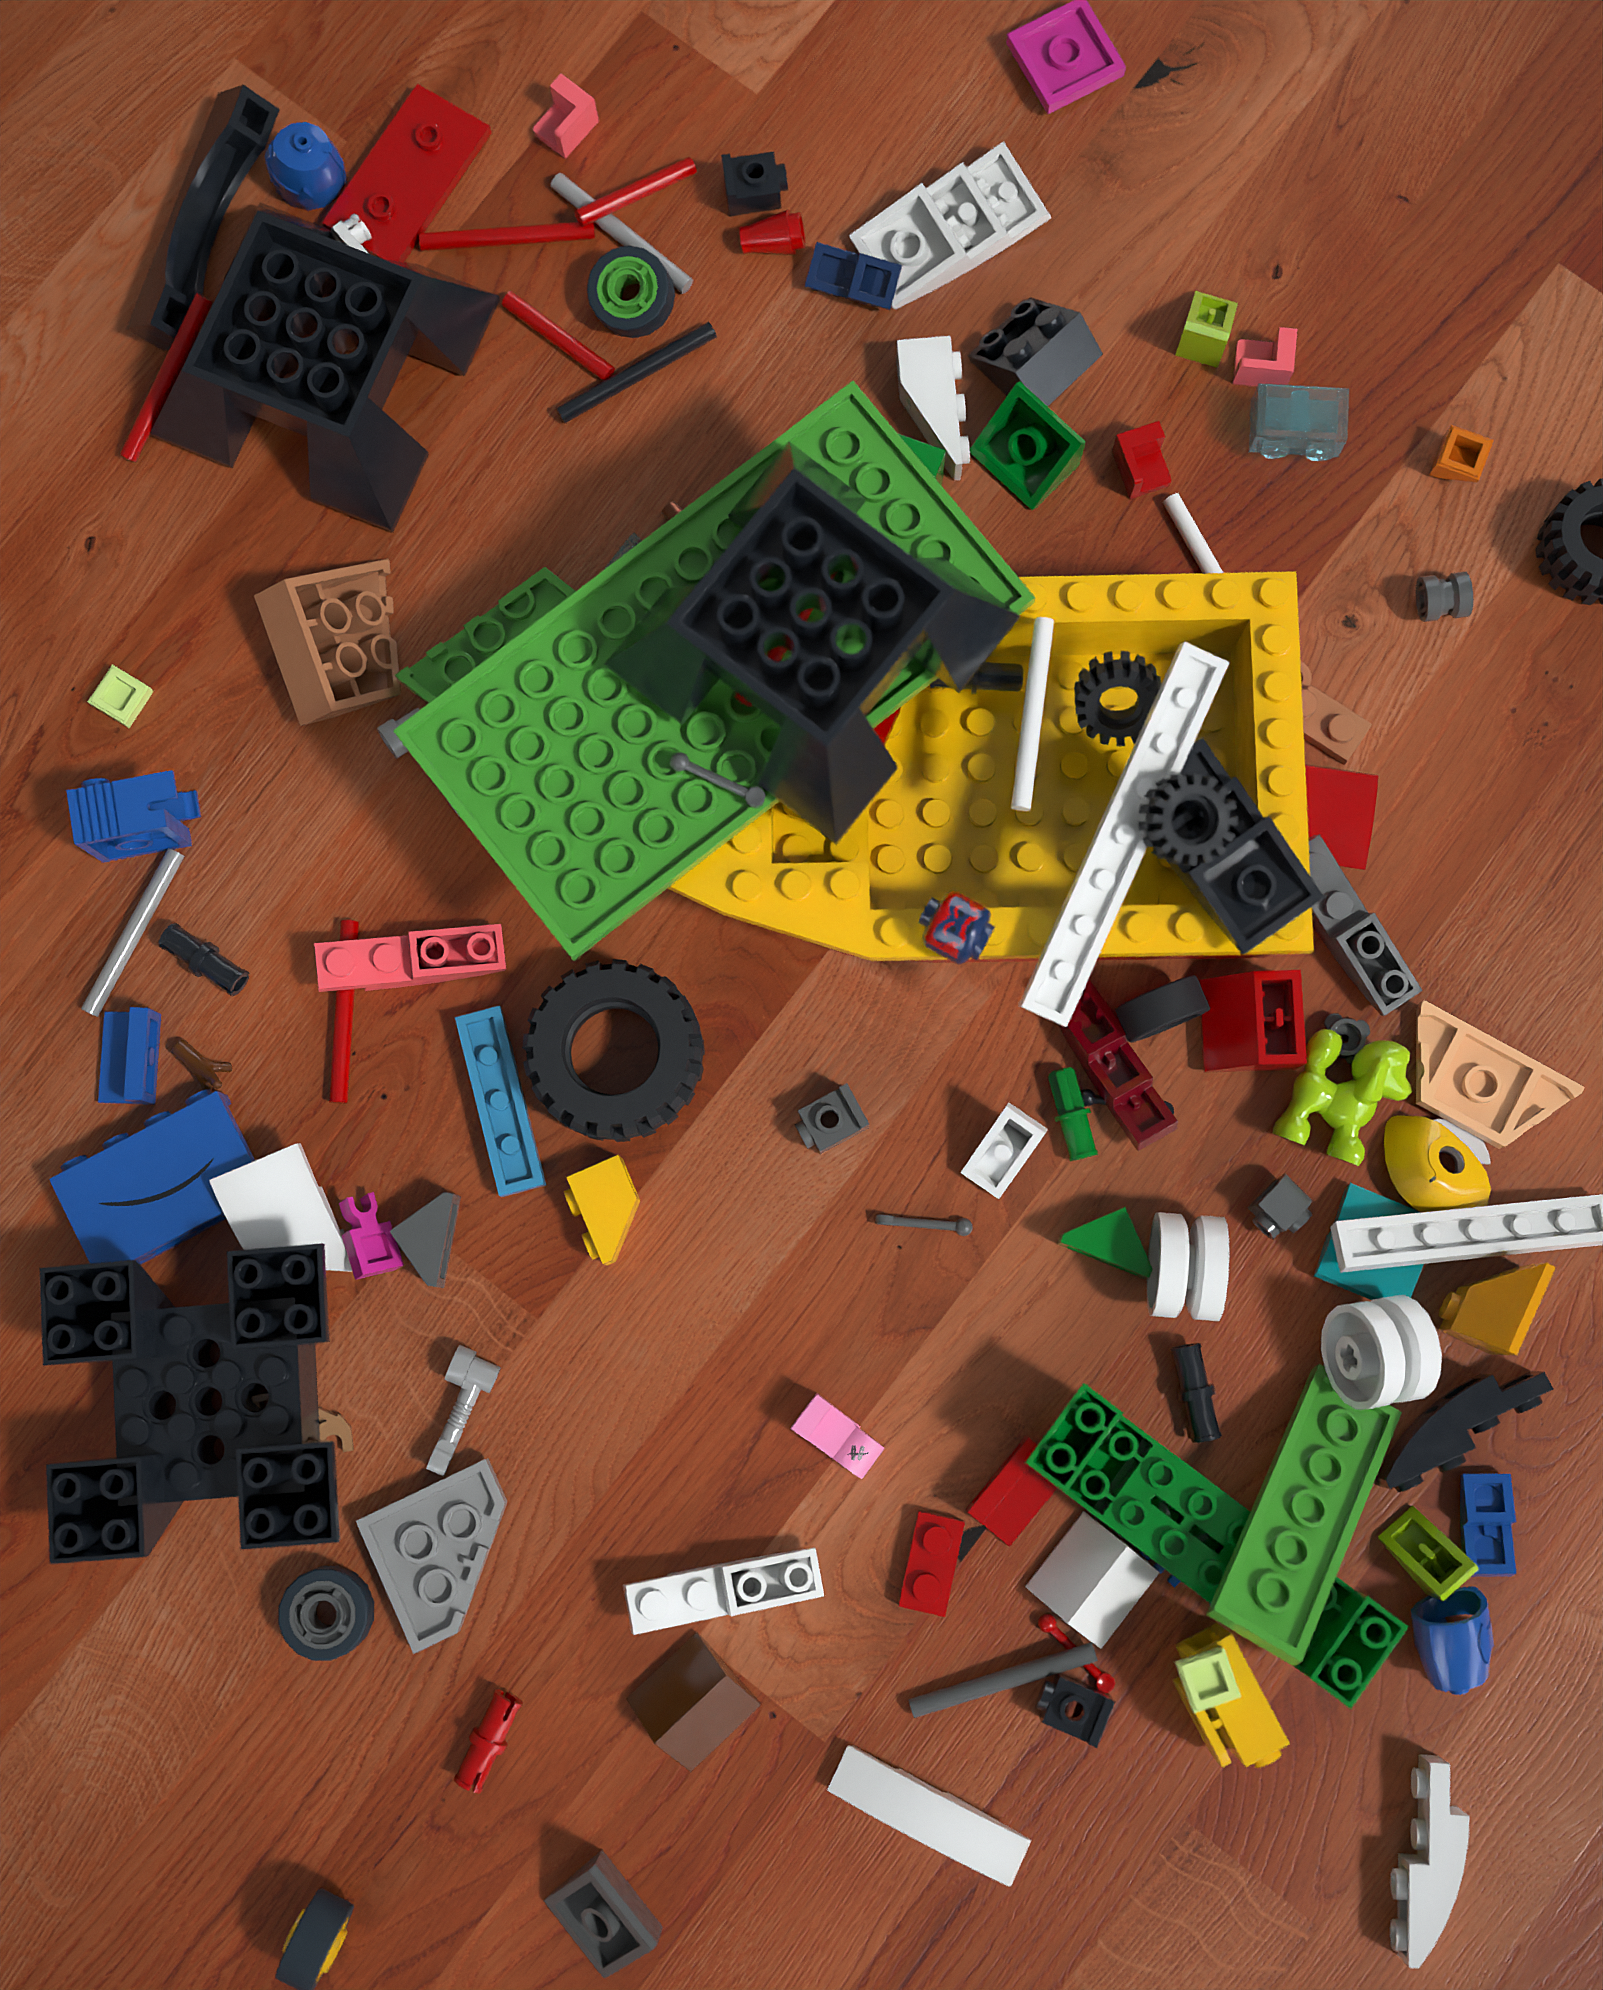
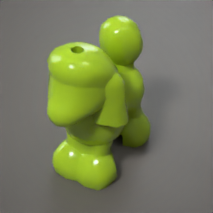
(1345, 1106)

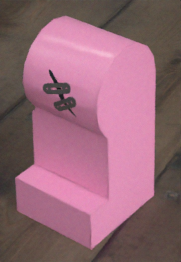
(837, 1436)

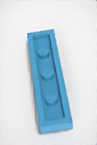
(500, 1101)

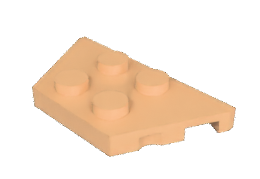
(1482, 1080)

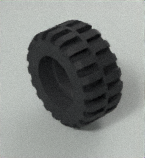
(576, 1001)

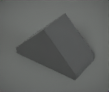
(429, 1236)

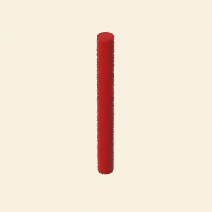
(506, 236)
(166, 377)
(342, 1029)

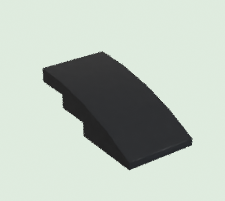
(1257, 879)

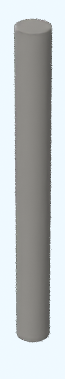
(618, 229)
(132, 932)

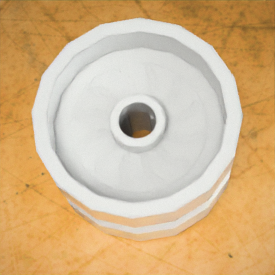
(1188, 1266)
(1381, 1352)

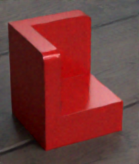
(1141, 459)

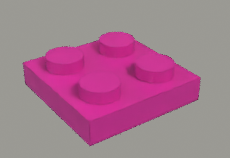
(1065, 55)

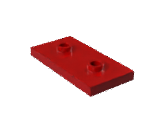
(410, 173)

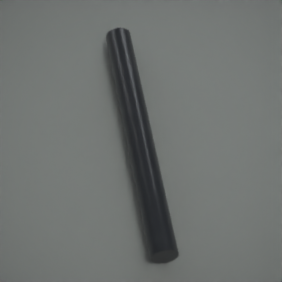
(636, 372)

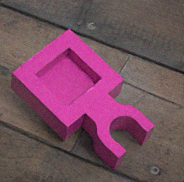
(369, 1244)

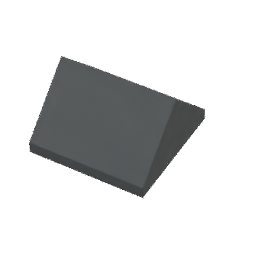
(605, 1915)

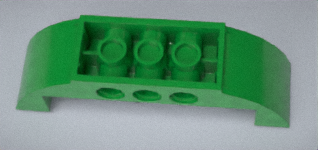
(1194, 1529)

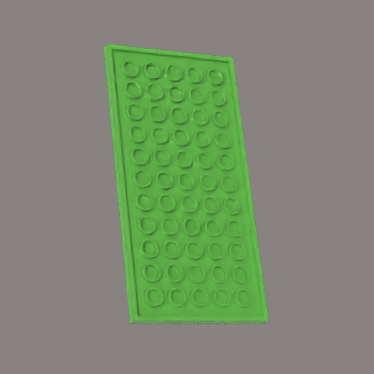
(572, 764)

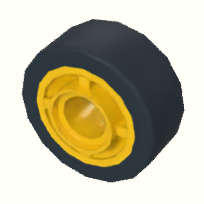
(314, 1941)

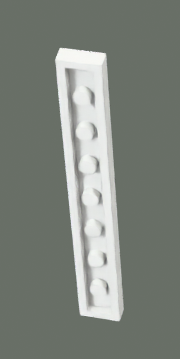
(1117, 841)

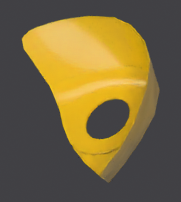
(1413, 1159)

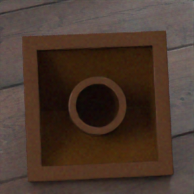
(692, 1703)

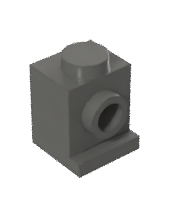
(850, 1123)

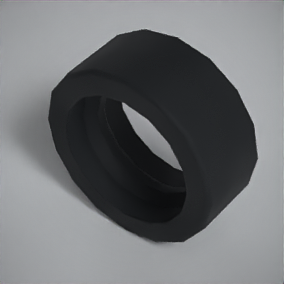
(1162, 1008)

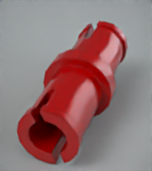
(487, 1741)

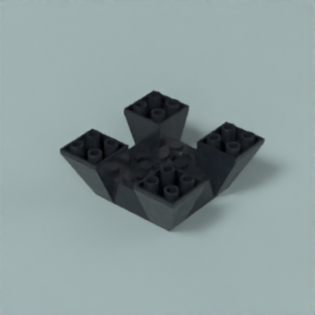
(335, 399)
(801, 531)
(162, 1459)

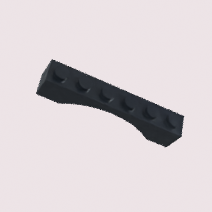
(226, 151)

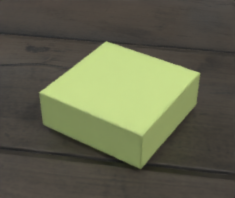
(120, 696)
(1207, 1679)

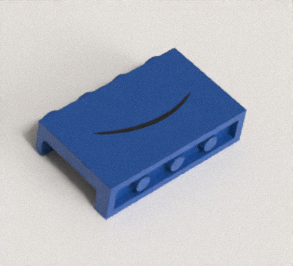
(153, 1185)

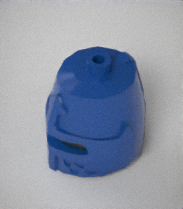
(305, 166)
(1458, 1652)

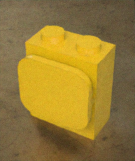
(1242, 1723)

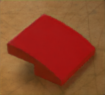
(1342, 812)

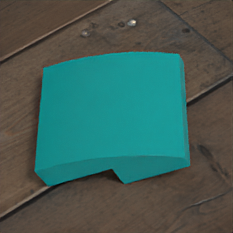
(1371, 1283)

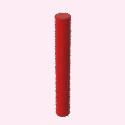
(635, 191)
(557, 336)

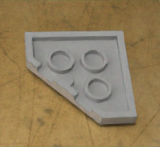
(435, 1550)

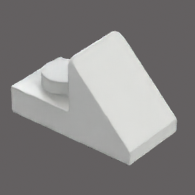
(1004, 1150)

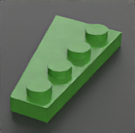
(484, 635)

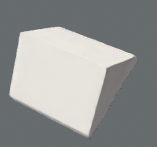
(1091, 1579)

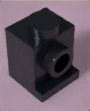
(753, 183)
(1095, 1708)

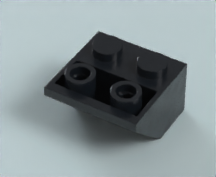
(1039, 347)

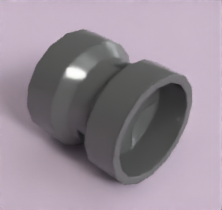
(1442, 596)

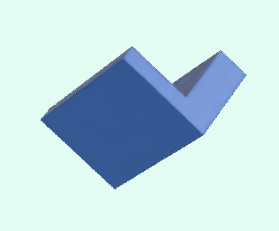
(130, 1057)

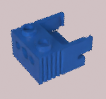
(131, 816)

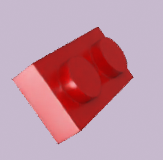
(931, 1563)

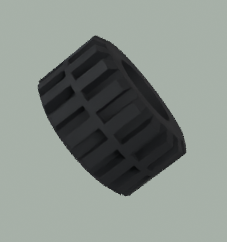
(1562, 547)

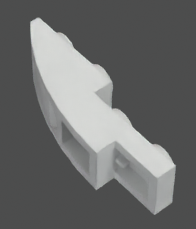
(723, 1590)
(1431, 1880)

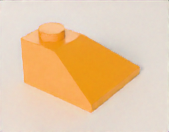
(1496, 1309)

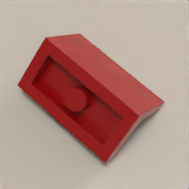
(1012, 1495)

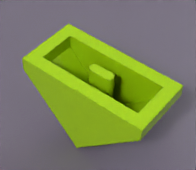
(1206, 329)
(1427, 1554)

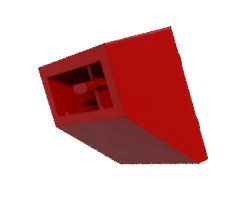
(1253, 1022)

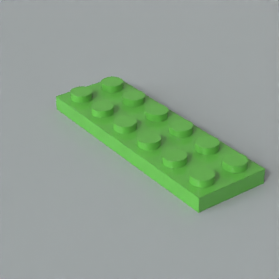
(1303, 1520)

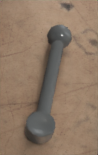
(754, 796)
(962, 1226)

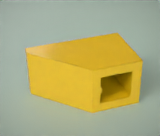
(607, 1204)

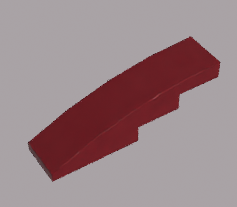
(1117, 1070)

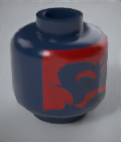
(956, 927)

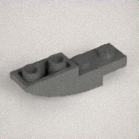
(1357, 936)

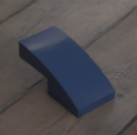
(853, 276)

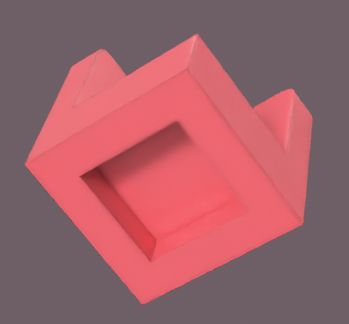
(568, 119)
(1266, 361)

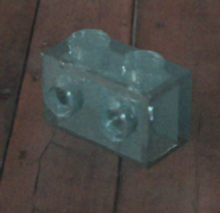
(1298, 421)

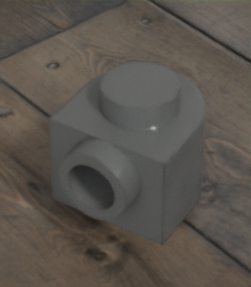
(1281, 1207)

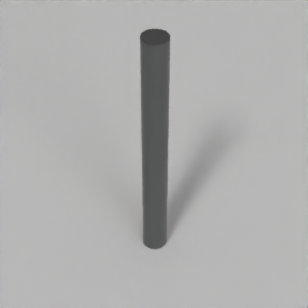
(1003, 1680)

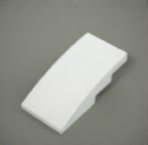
(953, 223)

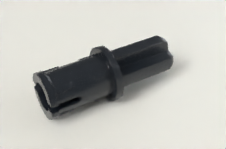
(992, 677)

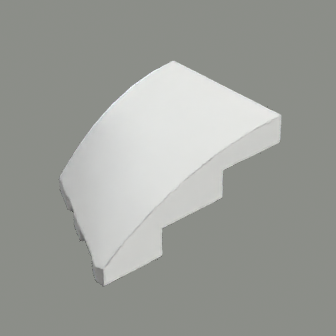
(280, 1206)

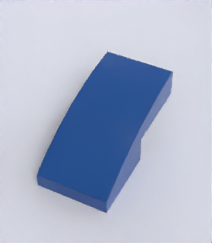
(1486, 1523)

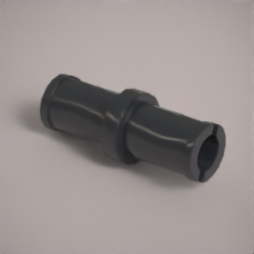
(203, 959)
(1196, 1392)

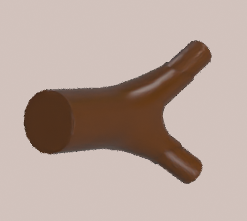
(200, 1066)

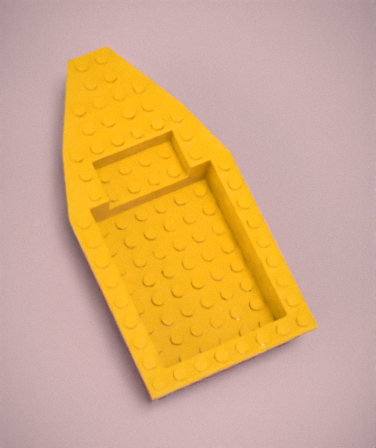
(948, 806)

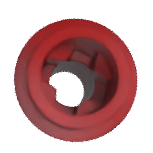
(775, 235)

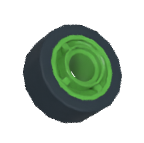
(616, 272)

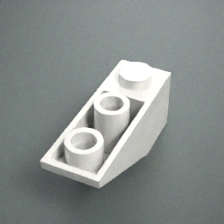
(929, 395)

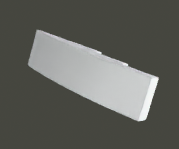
(929, 1815)

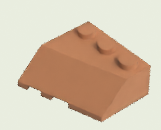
(333, 639)

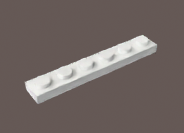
(1468, 1233)

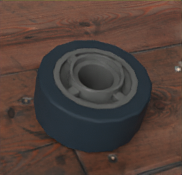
(300, 1620)

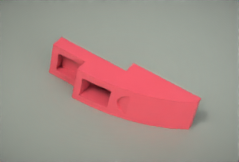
(410, 959)

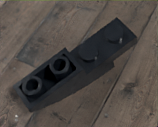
(1441, 1431)

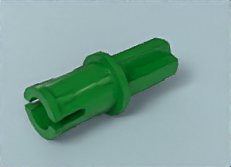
(1072, 1114)

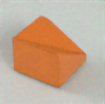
(1461, 455)

